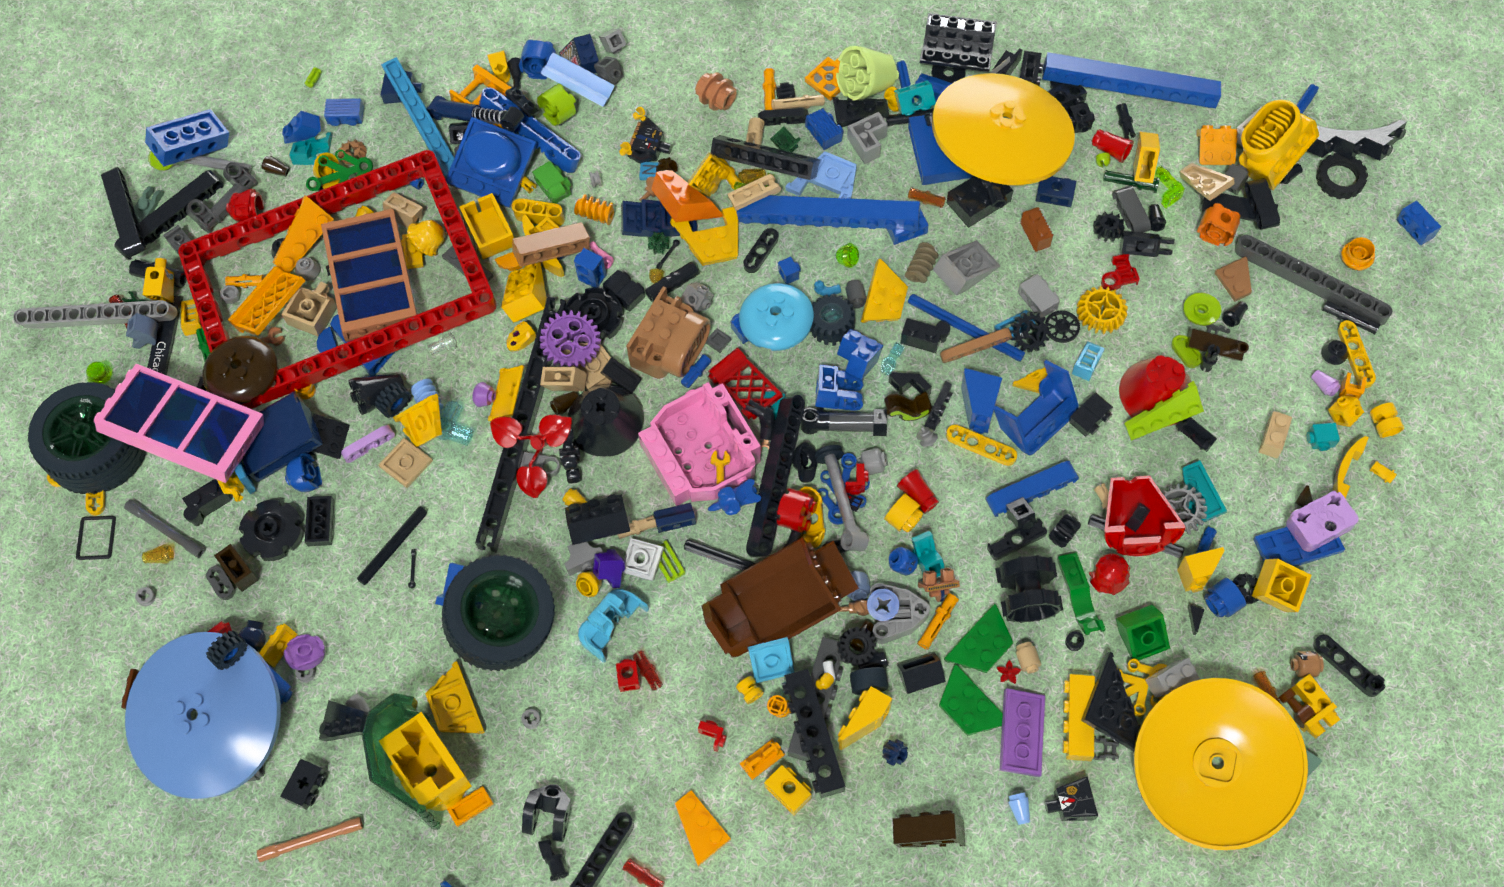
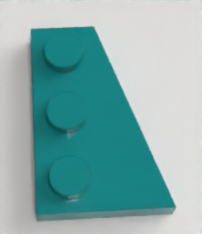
(1197, 477)

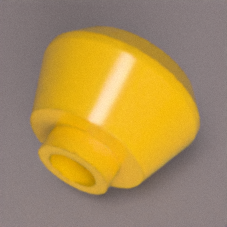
(588, 584)

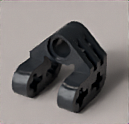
(550, 800)

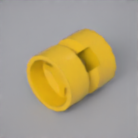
(1386, 420)

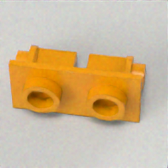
(762, 759)

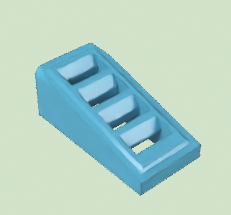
(1085, 371)

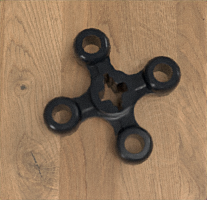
(569, 458)

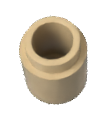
(1028, 657)

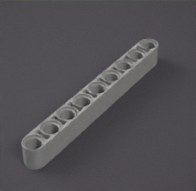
(87, 312)

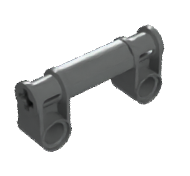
(218, 211)

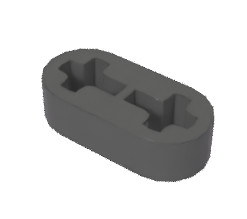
(216, 585)

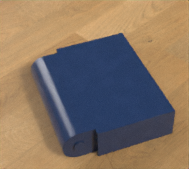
(285, 434)

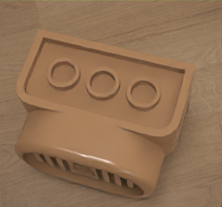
(668, 338)

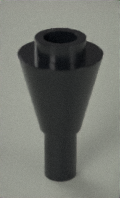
(513, 65)

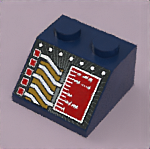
(581, 52)

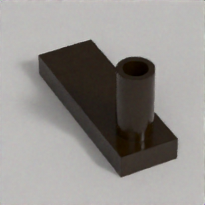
(1228, 347)

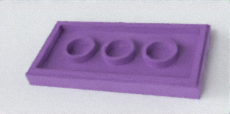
(1022, 732)

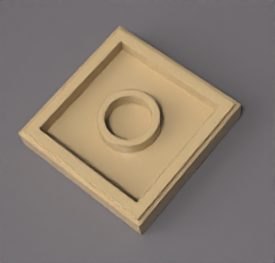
(405, 463)

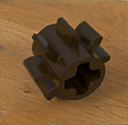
(667, 164)

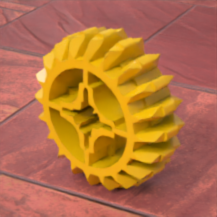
(1088, 305)

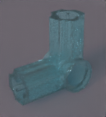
(454, 431)

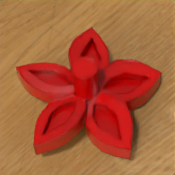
(1008, 672)

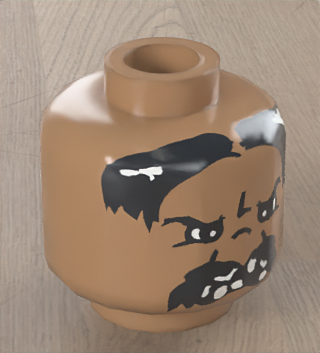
(1307, 663)

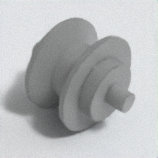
(926, 436)

